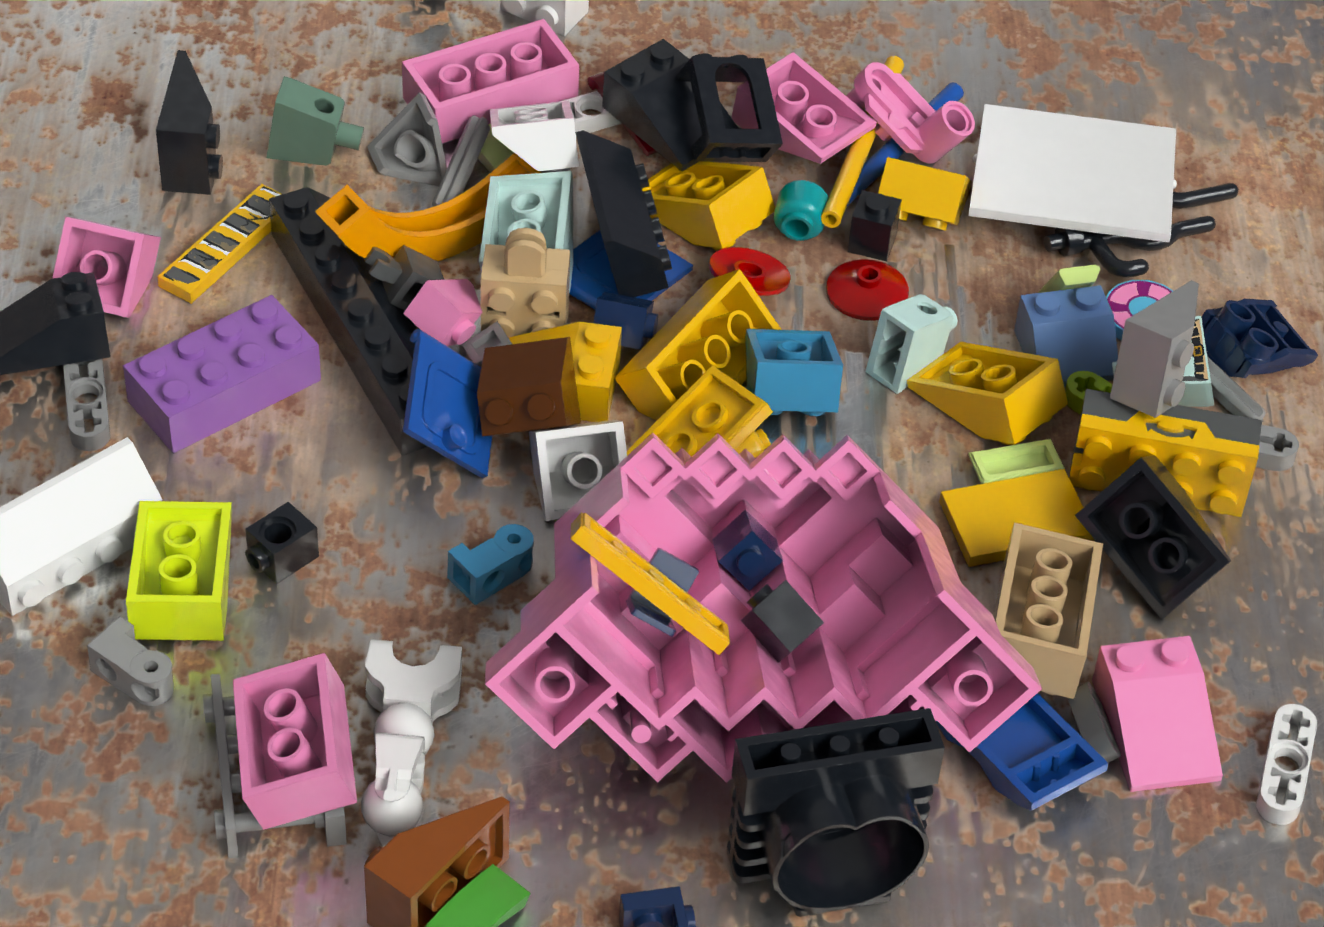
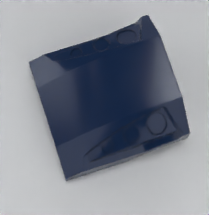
(1253, 339)

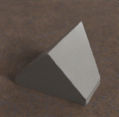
(411, 145)

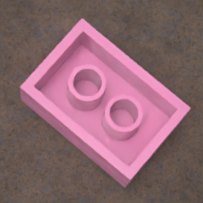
(294, 741)

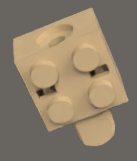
(524, 284)

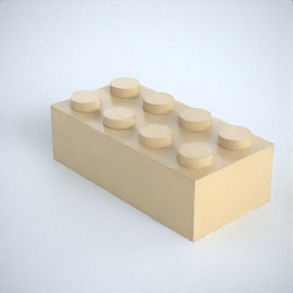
(1049, 603)

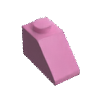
(446, 310)

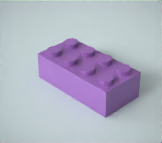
(222, 373)

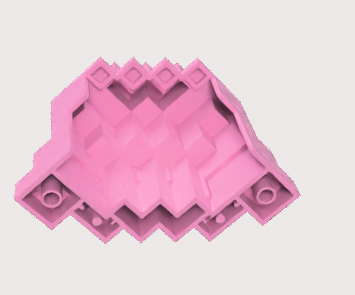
(851, 545)

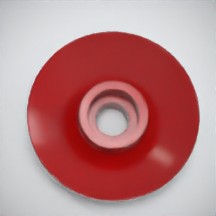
(762, 271)
(865, 288)

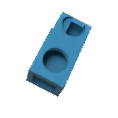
(491, 564)

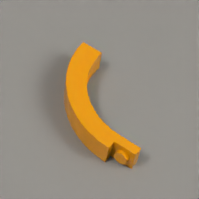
(434, 232)

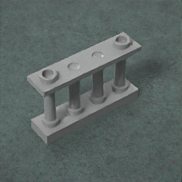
(226, 821)

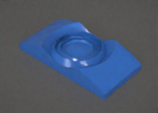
(1035, 756)

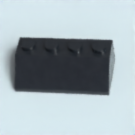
(625, 216)

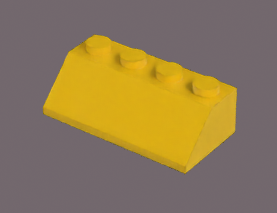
(701, 334)

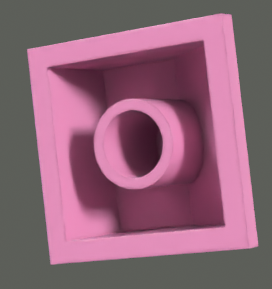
(117, 256)

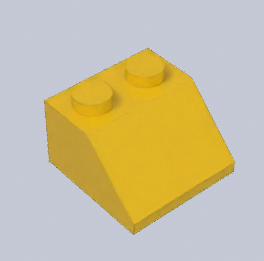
(926, 192)

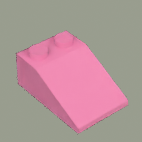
(810, 111)
(1158, 712)

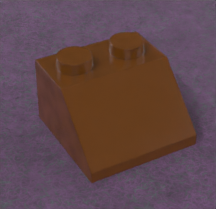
(528, 387)

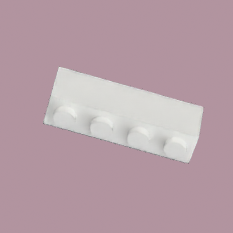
(71, 525)

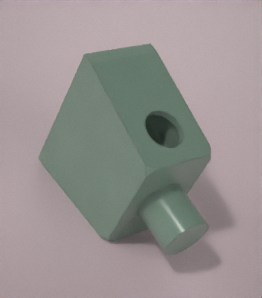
(309, 125)

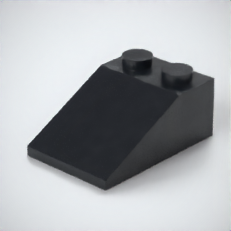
(654, 104)
(187, 134)
(54, 326)
(1154, 535)

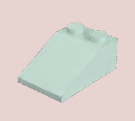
(531, 202)

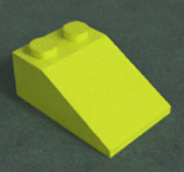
(180, 571)

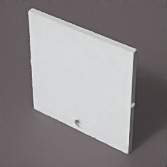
(1074, 173)

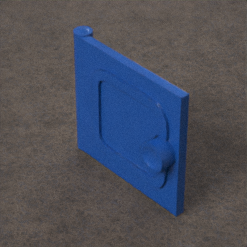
(594, 275)
(444, 404)

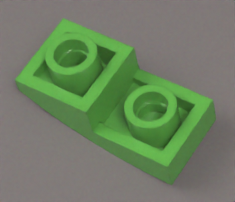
(483, 902)

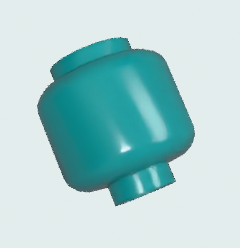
(800, 210)

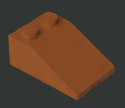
(433, 862)

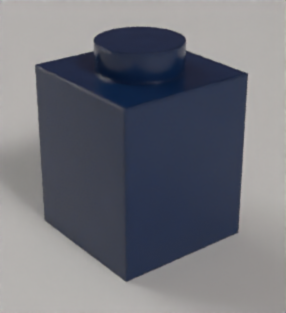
(631, 314)
(747, 550)

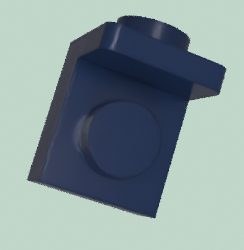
(655, 909)

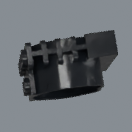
(835, 809)

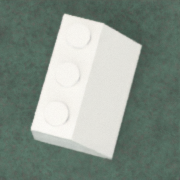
(538, 134)

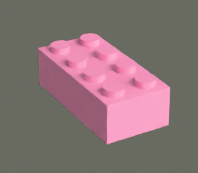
(491, 73)

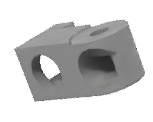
(130, 666)

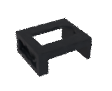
(716, 141)

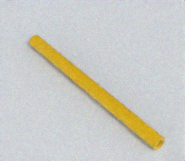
(852, 166)

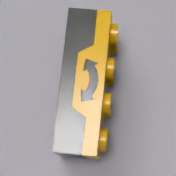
(1201, 448)

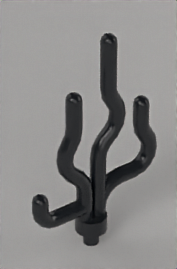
(1073, 242)

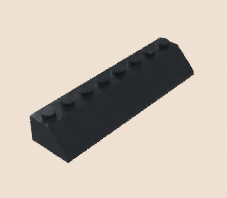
(351, 305)

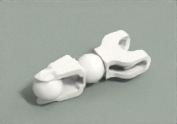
(404, 731)

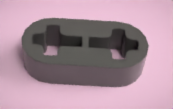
(1094, 722)

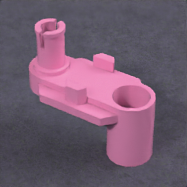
(908, 116)

